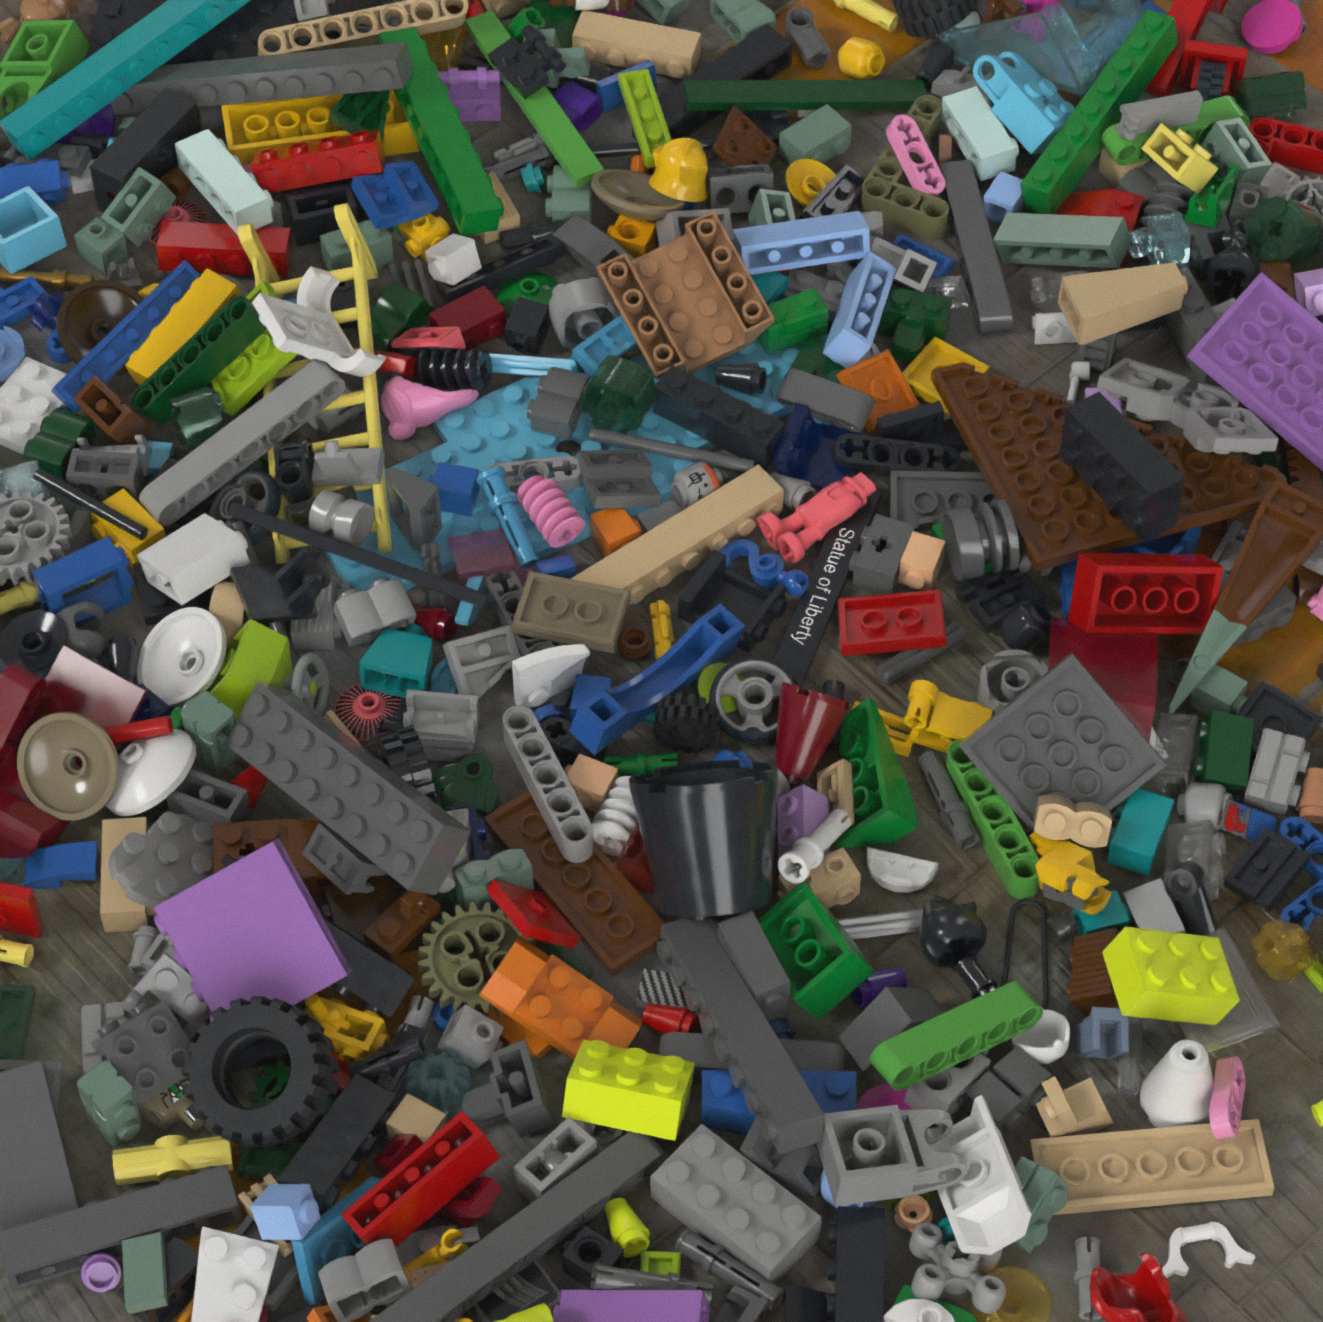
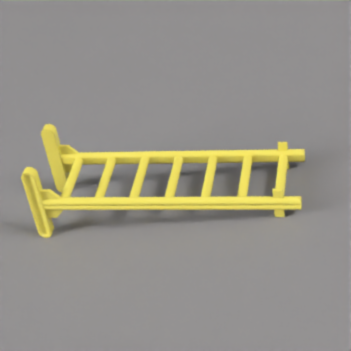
(363, 269)

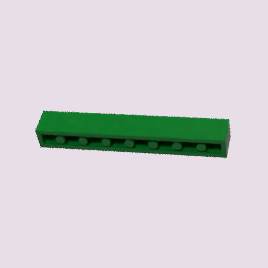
(1080, 136)
(445, 141)

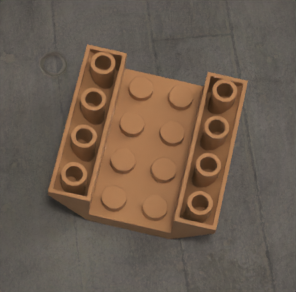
(688, 299)

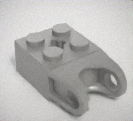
(886, 1154)

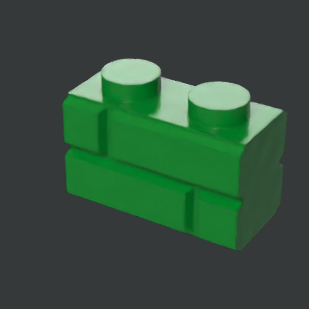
(795, 320)

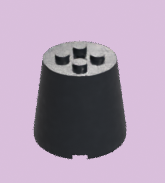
(709, 835)

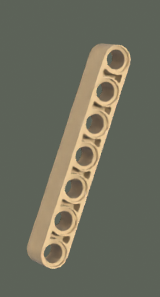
(373, 17)

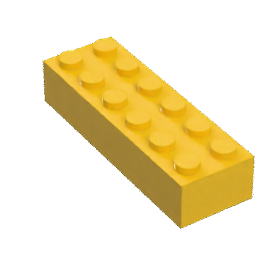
(289, 121)

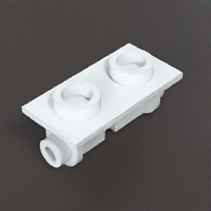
(1052, 329)

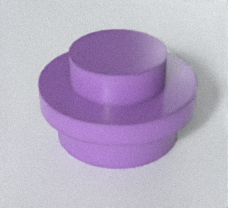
(101, 1272)

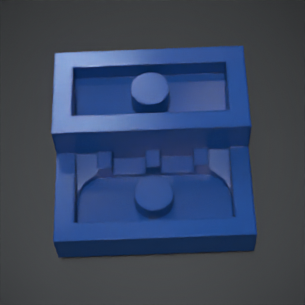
(395, 195)

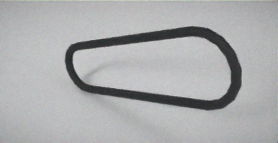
(1044, 946)

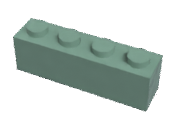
(1062, 240)

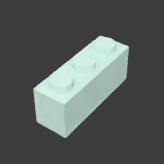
(979, 133)

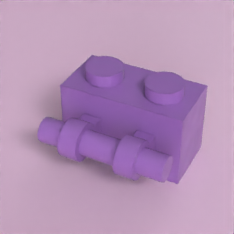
(474, 93)

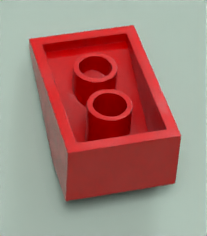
(1106, 203)

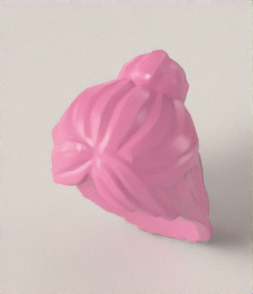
(416, 406)

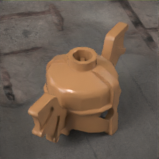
(38, 10)

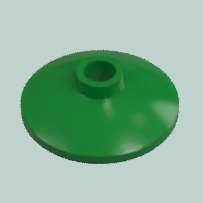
(532, 286)

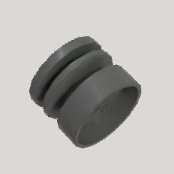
(974, 540)

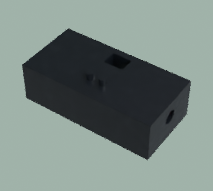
(145, 144)

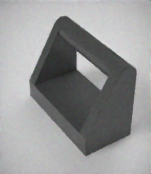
(423, 518)

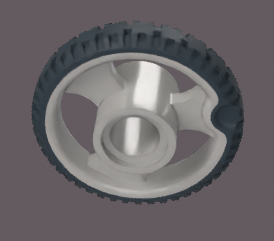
(728, 684)

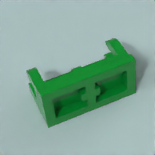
(1213, 199)

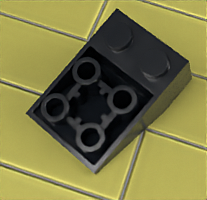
(312, 209)

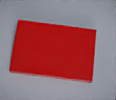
(891, 622)

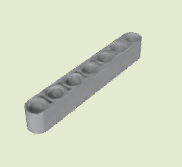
(241, 442)

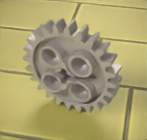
(30, 534)

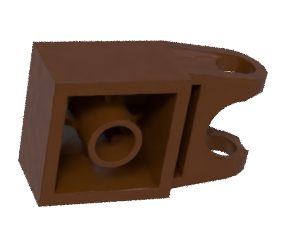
(248, 836)

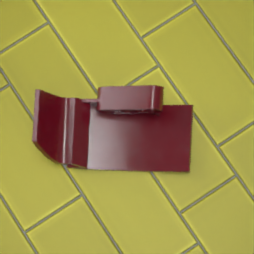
(71, 686)

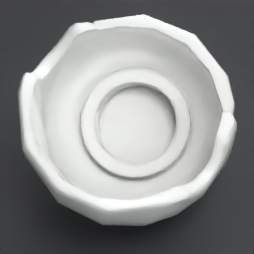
(1047, 1039)

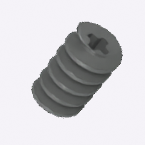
(1165, 200)

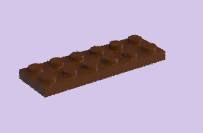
(589, 894)

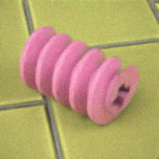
(550, 510)

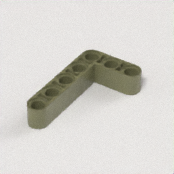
(886, 183)

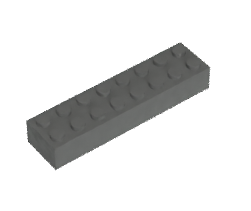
(348, 788)

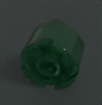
(1283, 230)
(618, 395)
(197, 416)

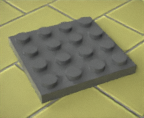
(1064, 742)

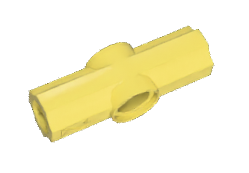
(170, 1158)

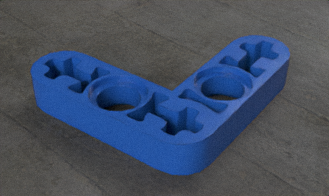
(1313, 842)

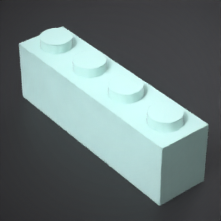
(224, 181)

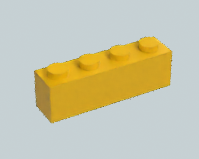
(199, 304)

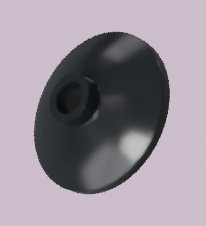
(26, 633)

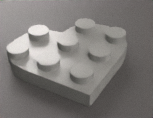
(165, 860)

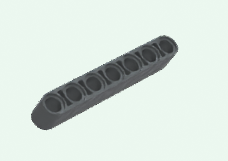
(975, 248)

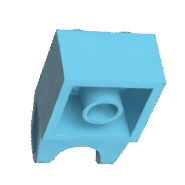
(1023, 100)

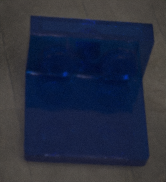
(807, 448)

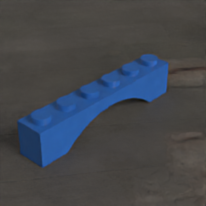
(621, 707)

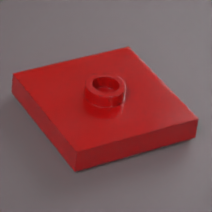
(19, 911)
(533, 914)

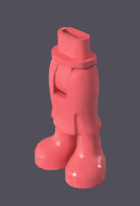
(817, 516)

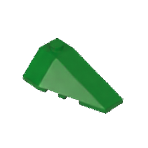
(880, 791)

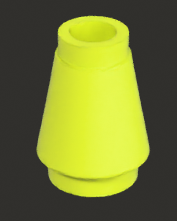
(626, 1228)

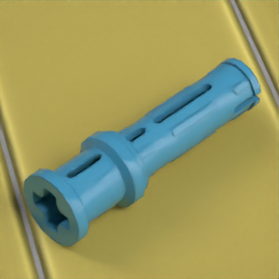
(503, 503)

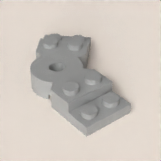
(1206, 413)

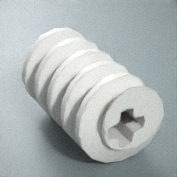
(615, 819)

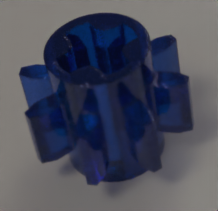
(45, 310)

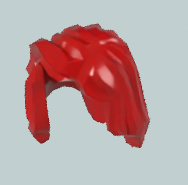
(1134, 1296)

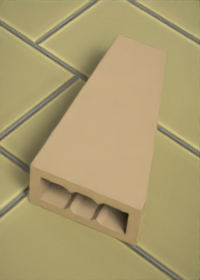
(1119, 299)

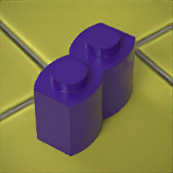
(579, 105)

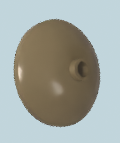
(632, 196)
(50, 767)

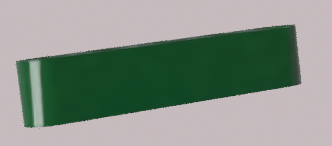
(199, 358)

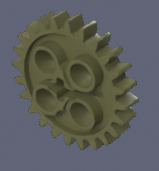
(446, 970)

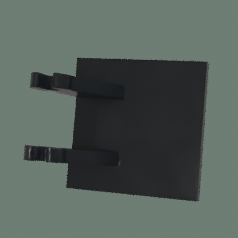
(278, 591)

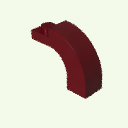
(461, 1210)

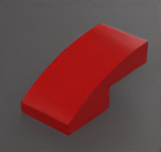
(399, 364)

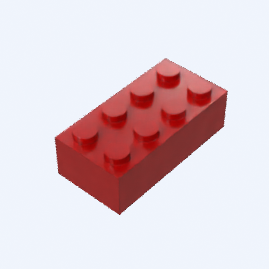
(1144, 593)

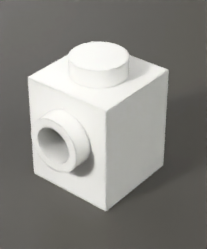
(453, 259)

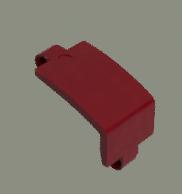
(1118, 661)

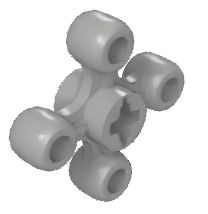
(954, 1270)

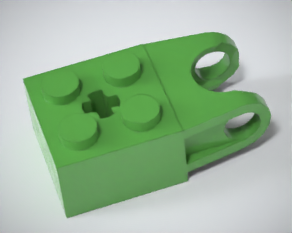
(38, 58)

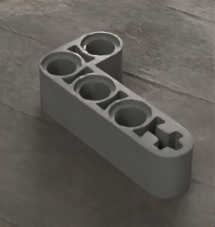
(506, 592)

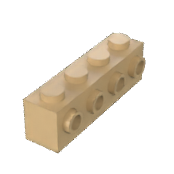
(631, 42)

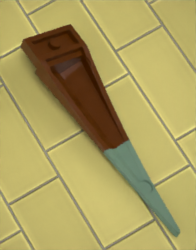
(1275, 548)

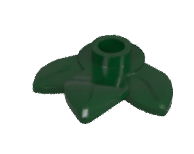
(465, 789)

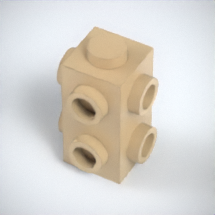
(833, 880)

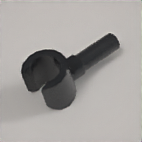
(388, 724)

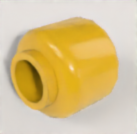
(861, 58)

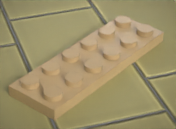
(1156, 1166)

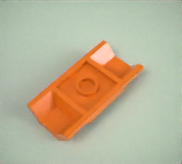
(557, 1001)

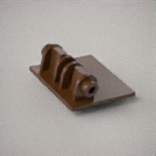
(743, 142)

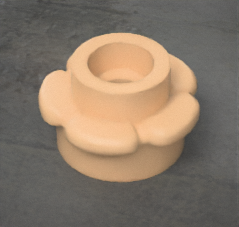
(912, 1204)

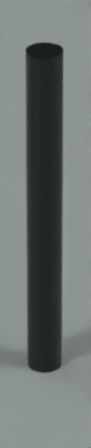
(90, 504)

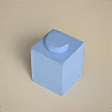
(1003, 197)
(285, 1211)

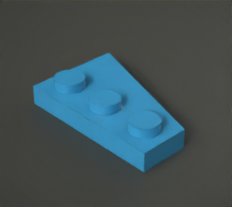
(326, 1242)

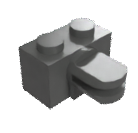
(514, 1092)

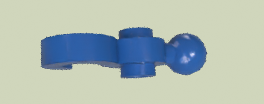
(766, 568)

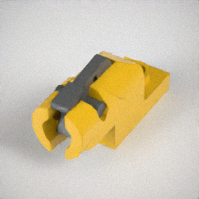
(1069, 875)

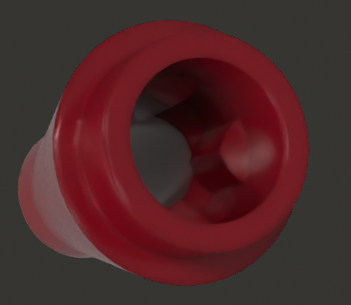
(436, 621)

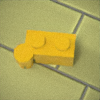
(941, 717)

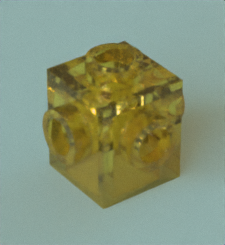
(1283, 950)

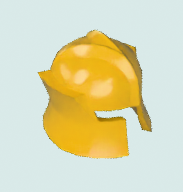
(680, 170)

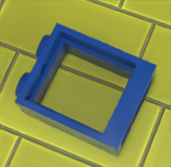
(81, 568)

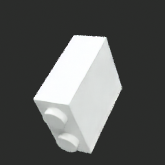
(193, 558)

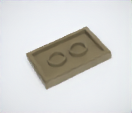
(571, 611)

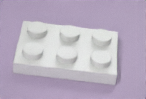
(26, 401)

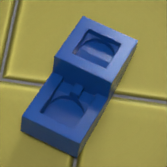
(61, 863)

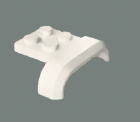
(311, 327)

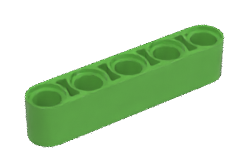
(1130, 152)
(994, 833)
(956, 1035)

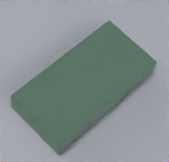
(144, 1273)

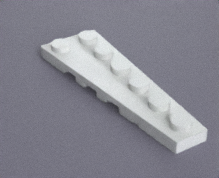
(232, 1277)

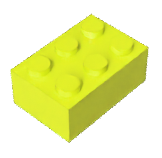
(1170, 976)
(628, 1089)

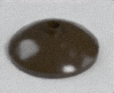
(91, 308)

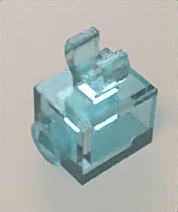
(1165, 239)

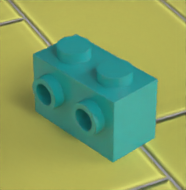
(1139, 831)

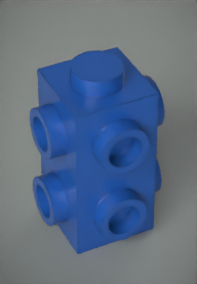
(43, 177)

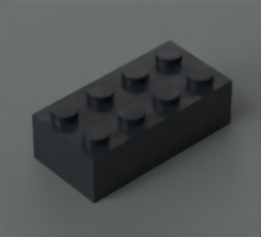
(1121, 466)

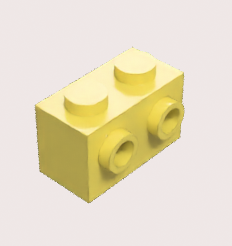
(1179, 158)

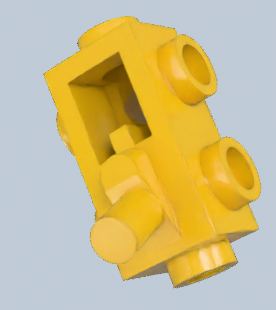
(348, 1027)

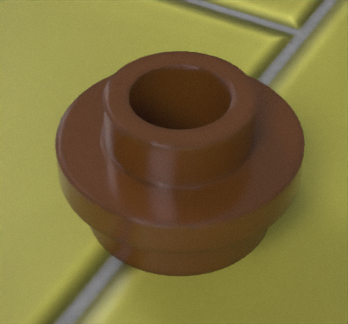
(634, 635)

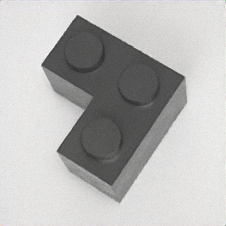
(885, 1017)

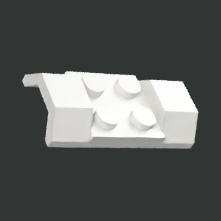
(988, 1203)

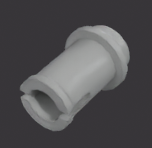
(143, 940)

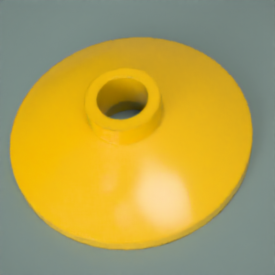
(807, 179)

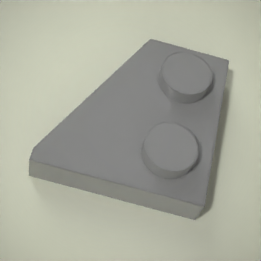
(481, 659)

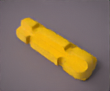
(661, 627)

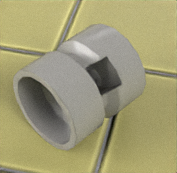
(341, 518)

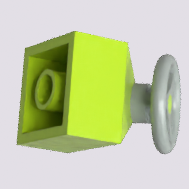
(265, 657)

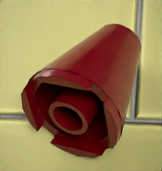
(805, 729)

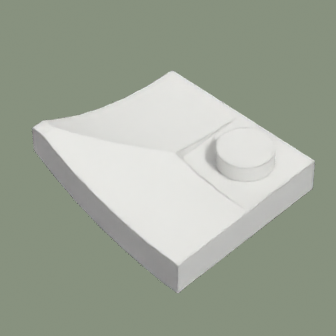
(546, 673)

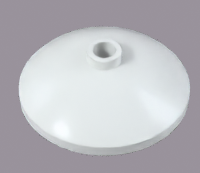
(182, 655)
(151, 771)

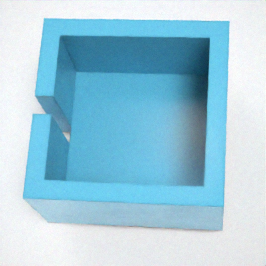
(27, 230)

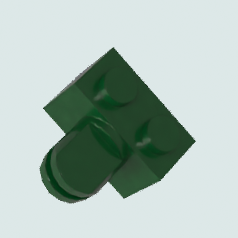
(914, 320)

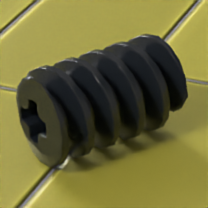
(455, 371)

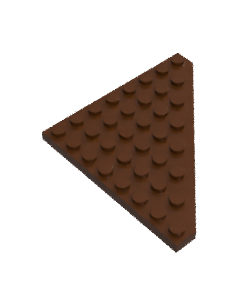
(1017, 449)

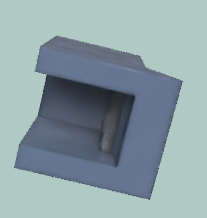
(1102, 1034)

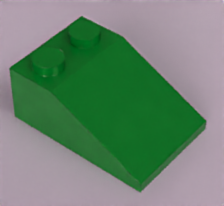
(814, 951)

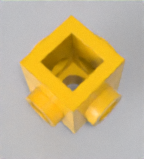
(423, 234)

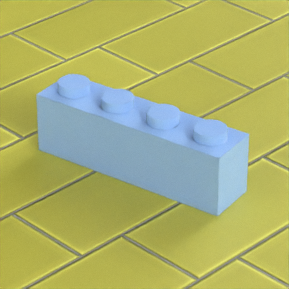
(802, 242)
(859, 310)

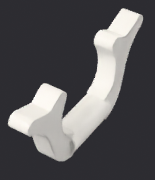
(1211, 1230)

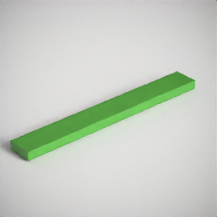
(539, 108)

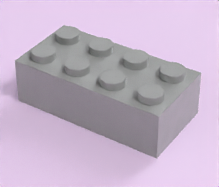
(735, 1205)

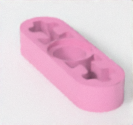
(917, 144)
(1227, 1097)

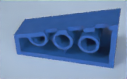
(725, 1106)

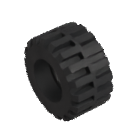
(931, 17)

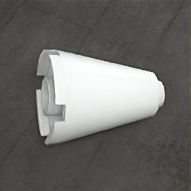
(1179, 1087)

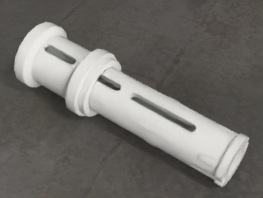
(809, 851)

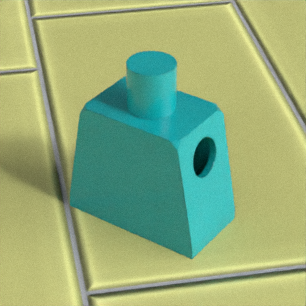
(397, 662)

